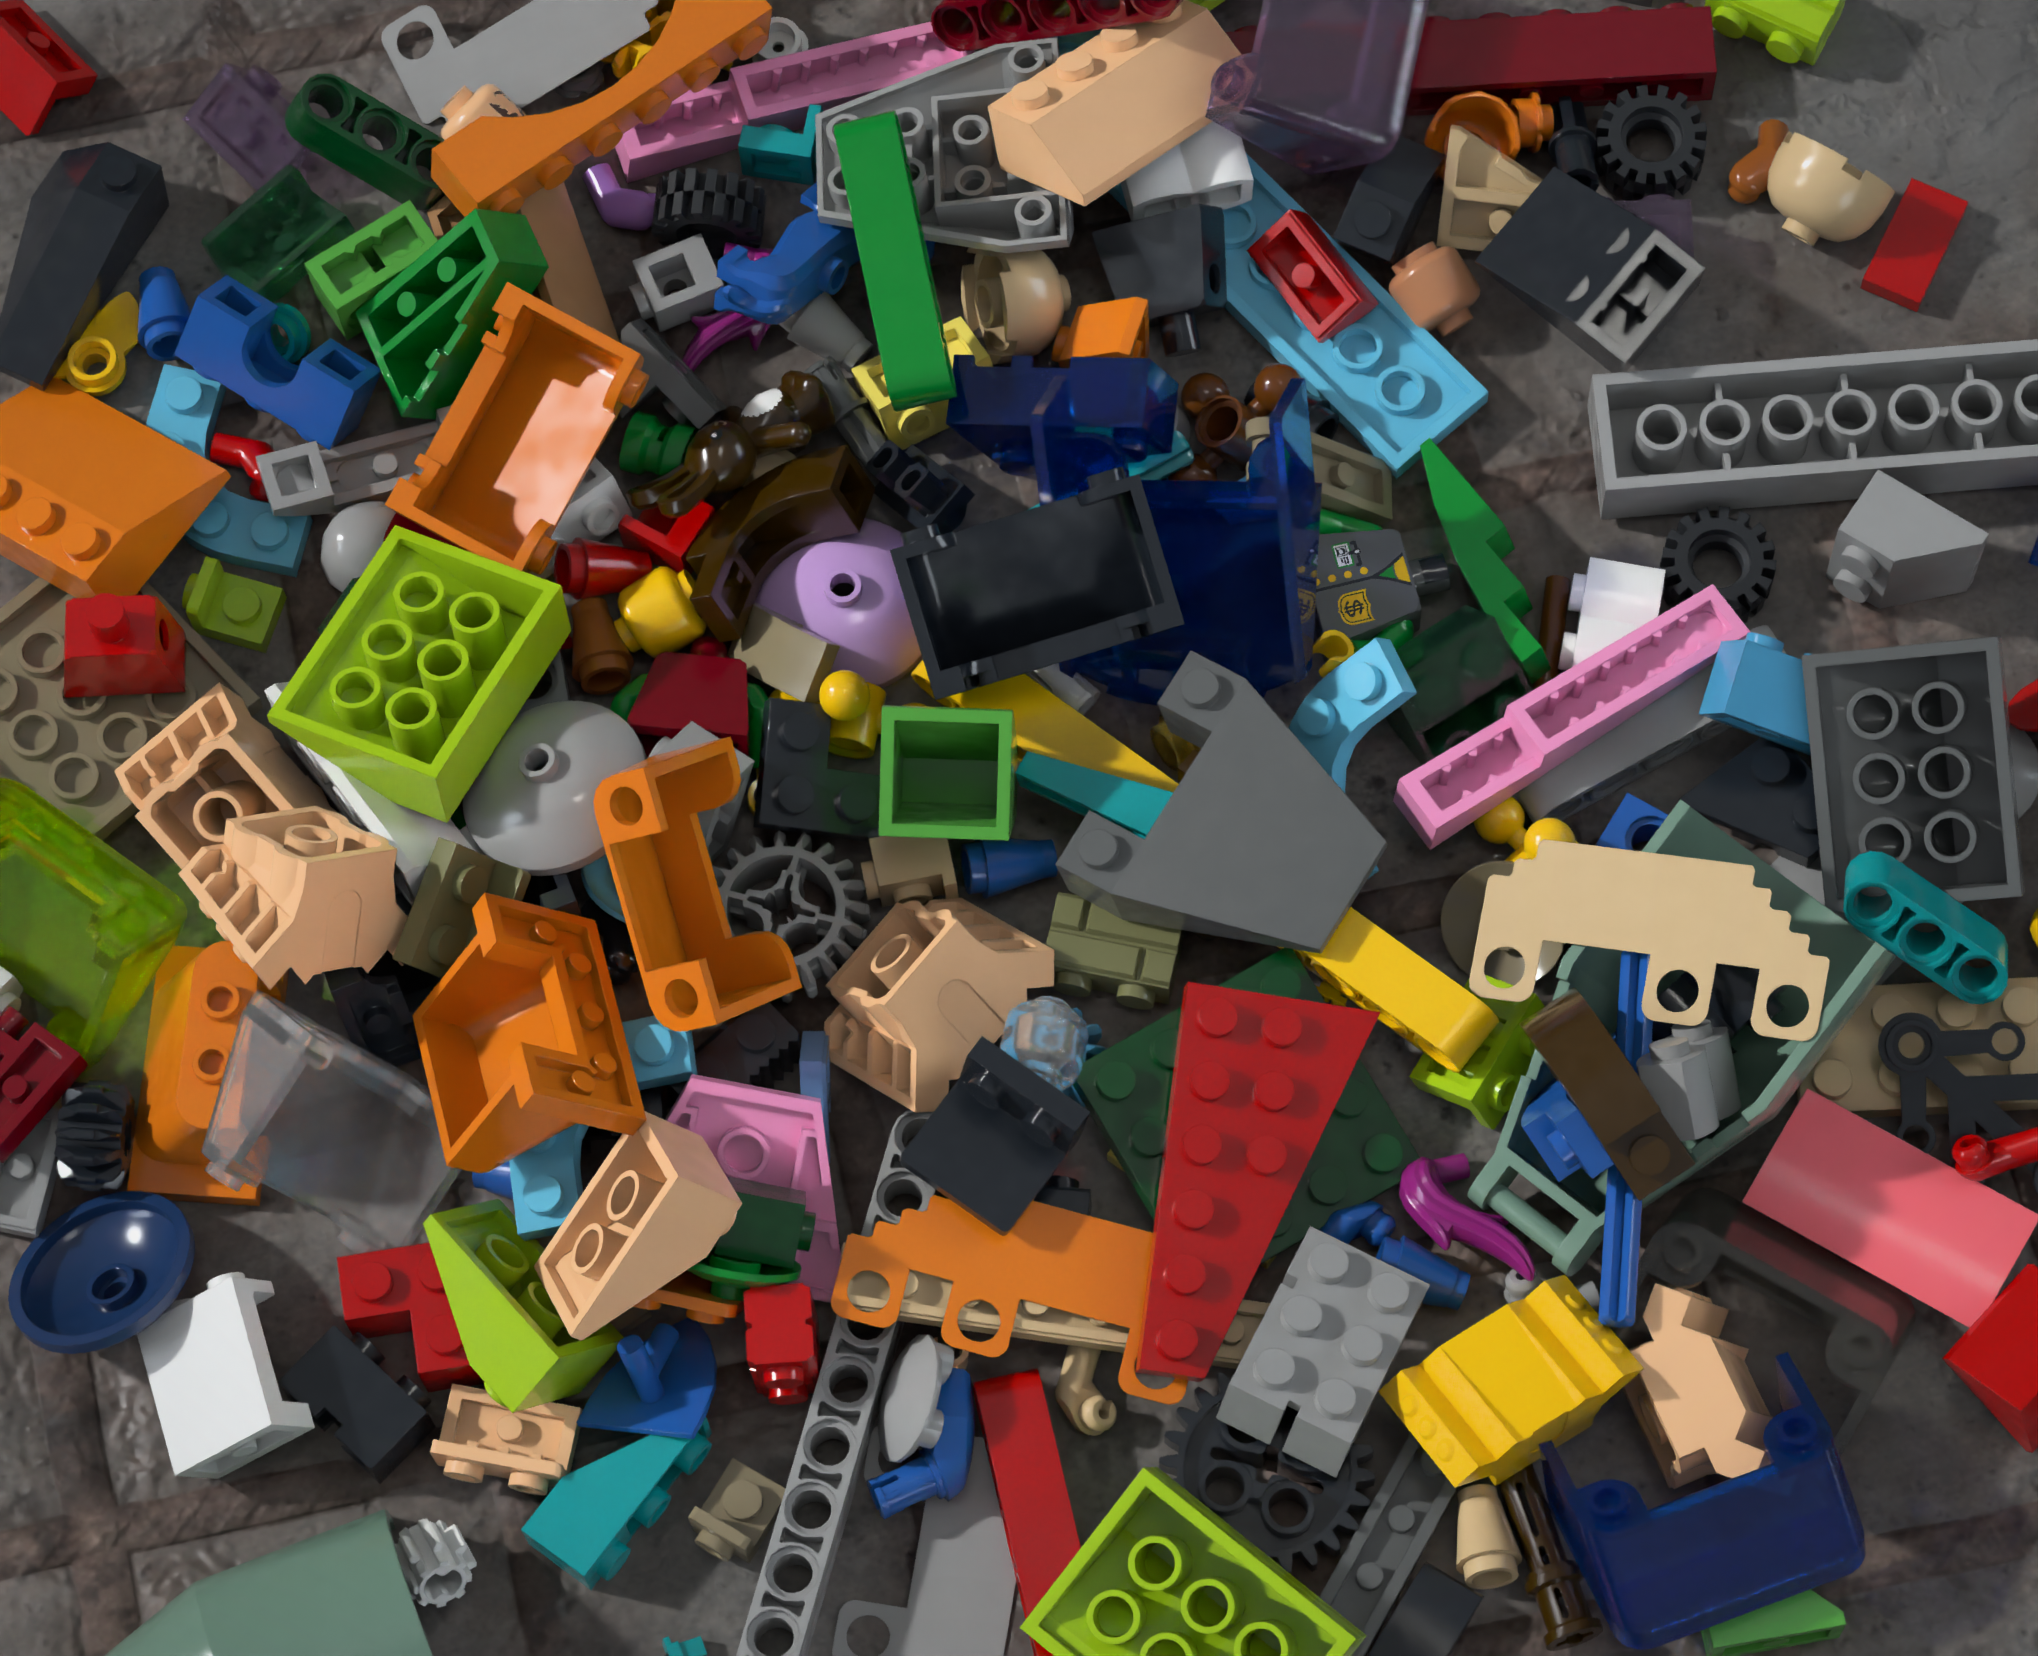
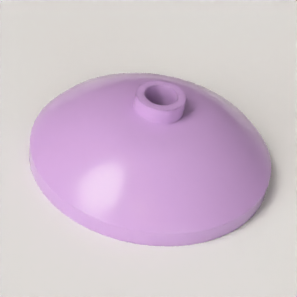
(868, 623)

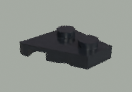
(1764, 800)

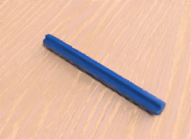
(1622, 1207)

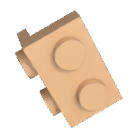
(486, 1438)

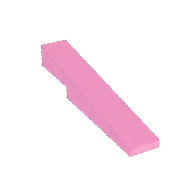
(778, 94)
(1565, 716)

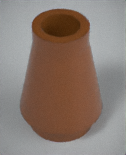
(598, 652)

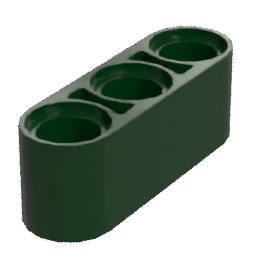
(342, 140)

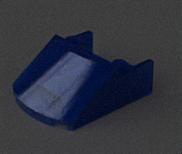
(1232, 549)

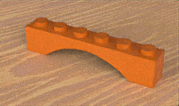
(509, 158)

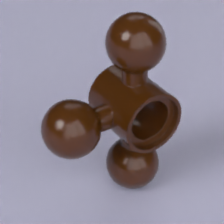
(1223, 418)

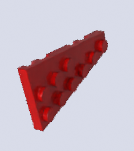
(1241, 1125)

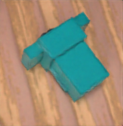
(690, 1647)

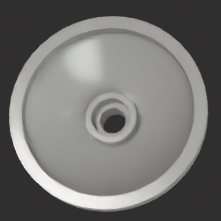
(548, 815)

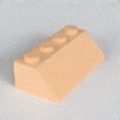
(1111, 104)

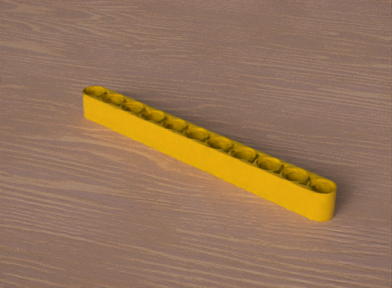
(1359, 957)

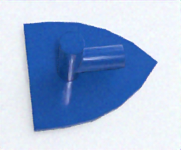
(657, 1384)

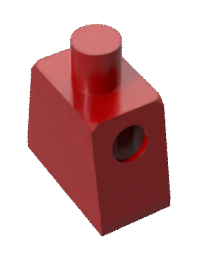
(122, 647)

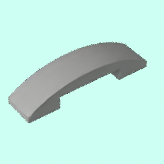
(326, 481)

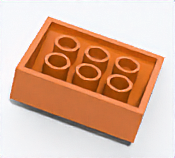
(93, 491)

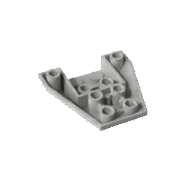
(954, 154)

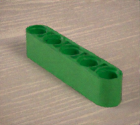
(895, 261)

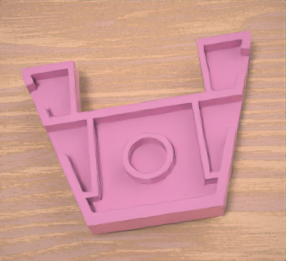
(770, 1141)

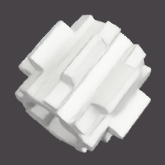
(435, 1561)

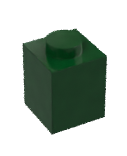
(768, 1224)

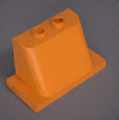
(525, 1037)
(186, 1053)

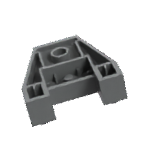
(1249, 839)

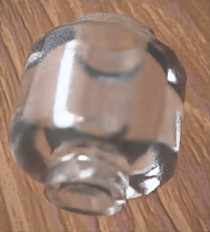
(1047, 1039)

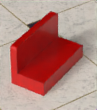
(35, 67)

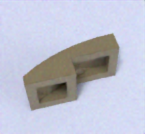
(784, 654)

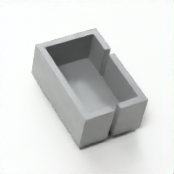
(1323, 1350)

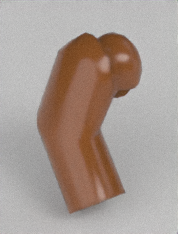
(1750, 173)

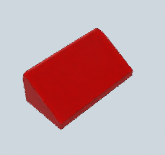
(1311, 275)

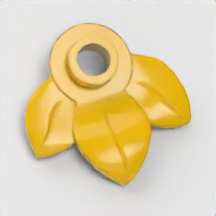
(107, 341)

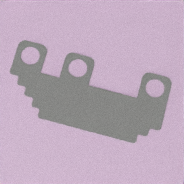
(519, 54)
(959, 1576)

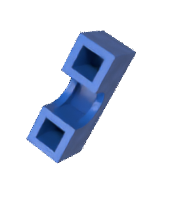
(233, 344)

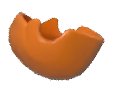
(1481, 115)

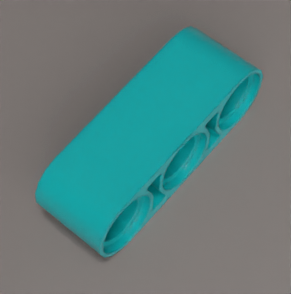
(1935, 954)

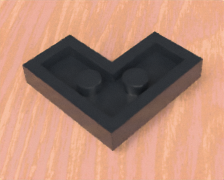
(797, 787)

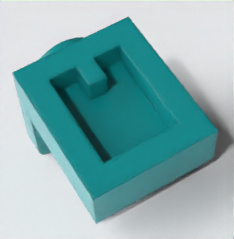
(779, 152)

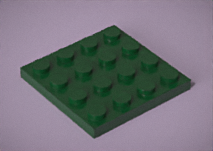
(1352, 1163)

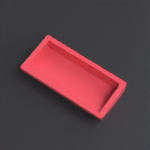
(1891, 1209)

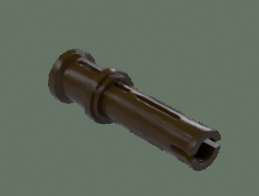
(1552, 1580)

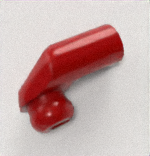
(241, 453)
(1983, 1159)

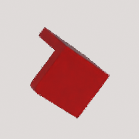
(663, 537)

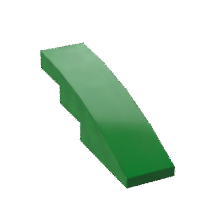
(1478, 546)

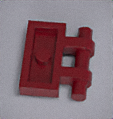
(31, 1077)

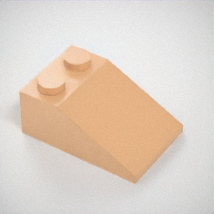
(637, 1225)

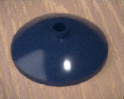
(102, 1272)

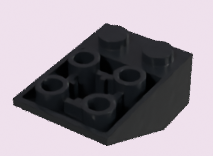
(1591, 269)

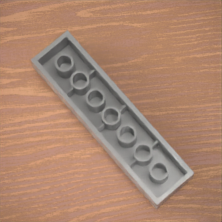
(1814, 428)

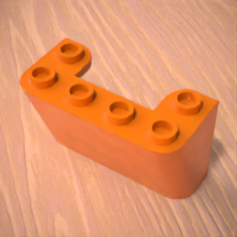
(671, 895)

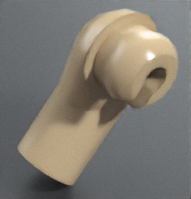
(1078, 1394)

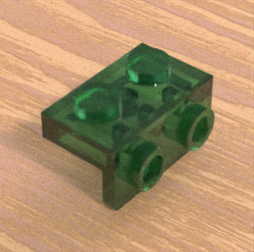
(275, 234)

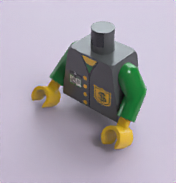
(1367, 587)

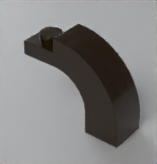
(767, 522)
(1607, 1093)

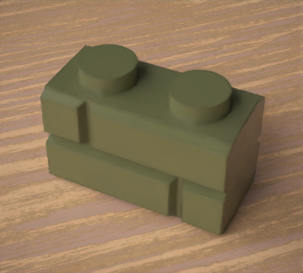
(1112, 954)

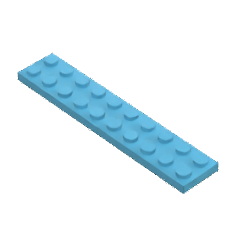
(1378, 374)

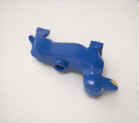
(801, 267)

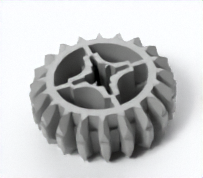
(809, 925)

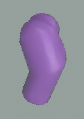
(617, 205)

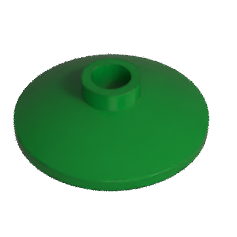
(734, 1276)

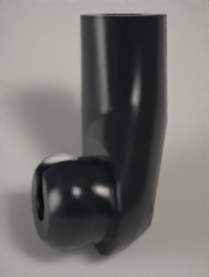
(616, 943)

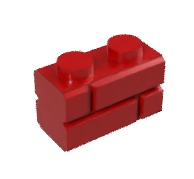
(782, 1341)

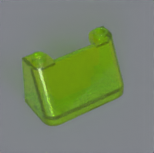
(78, 921)

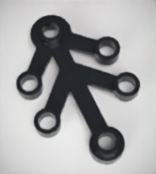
(1967, 1096)

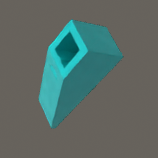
(603, 1504)

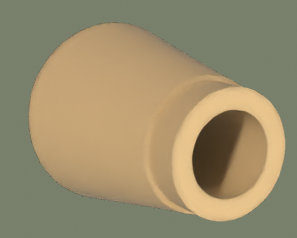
(1485, 1540)

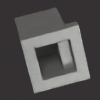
(678, 266)

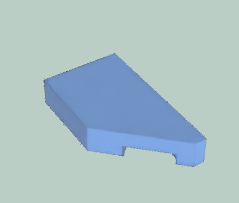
(815, 1073)

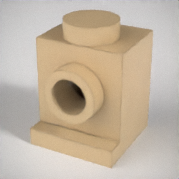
(909, 870)

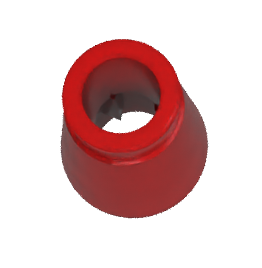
(597, 568)

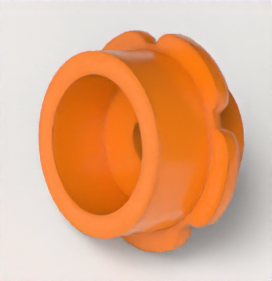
(1534, 121)

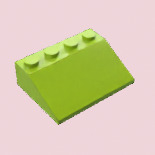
(424, 670)
(1180, 1583)

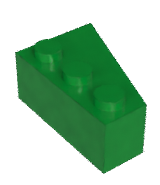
(437, 310)

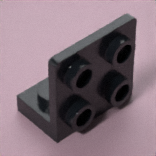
(995, 1138)

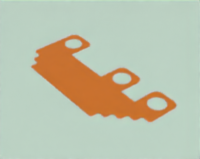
(1045, 1259)

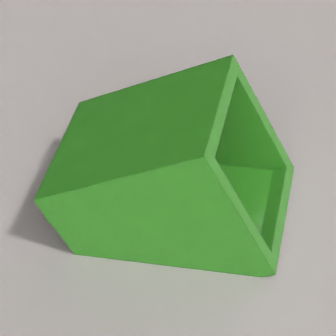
(948, 773)

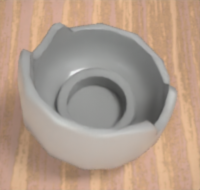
(353, 541)

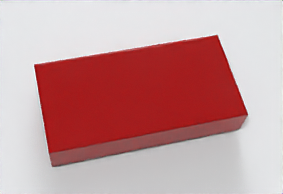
(1914, 245)

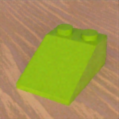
(505, 1311)

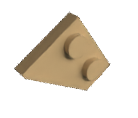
(1479, 191)

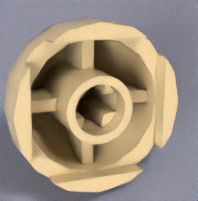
(1823, 192)
(1014, 301)

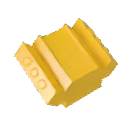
(1511, 1384)

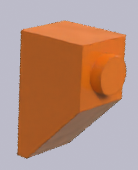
(1105, 330)

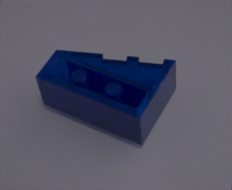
(1110, 396)

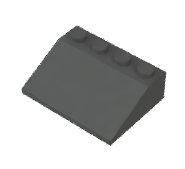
(1915, 765)

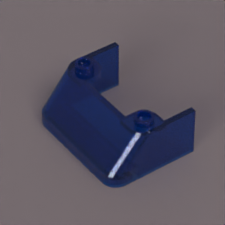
(1720, 1547)

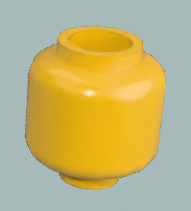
(659, 613)

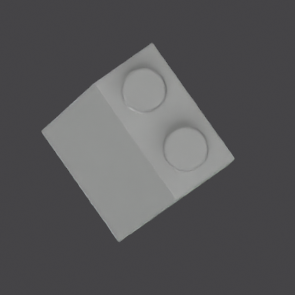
(1902, 548)

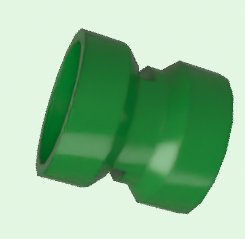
(653, 446)

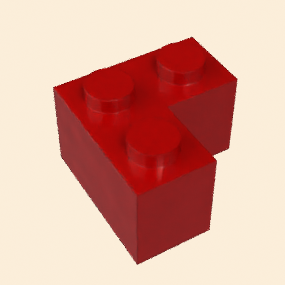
(404, 1293)

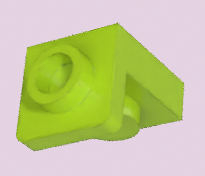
(232, 606)

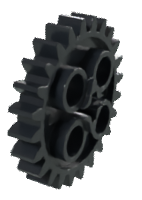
(1250, 1514)

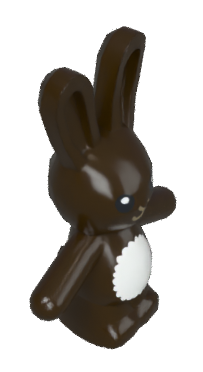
(727, 451)

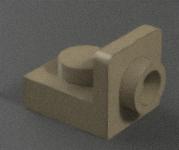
(737, 1513)

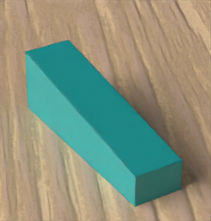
(1084, 789)

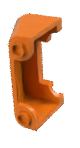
(521, 433)

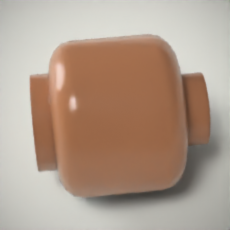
(1435, 288)

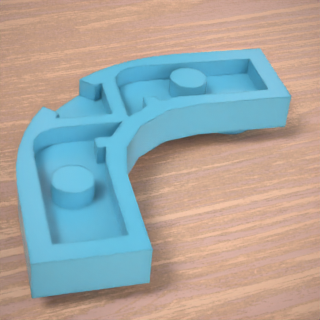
(231, 525)
(1350, 704)
(548, 1176)

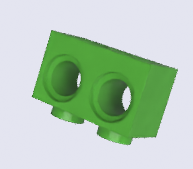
(366, 262)

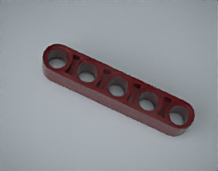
(983, 23)

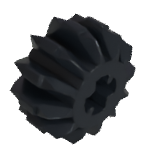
(95, 1135)

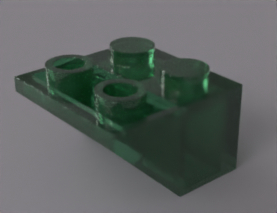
(1461, 682)

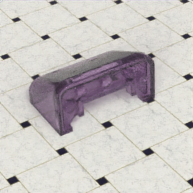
(1322, 81)

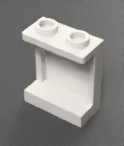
(218, 1380)

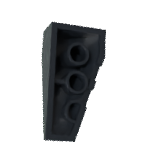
(73, 251)

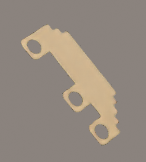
(1652, 904)

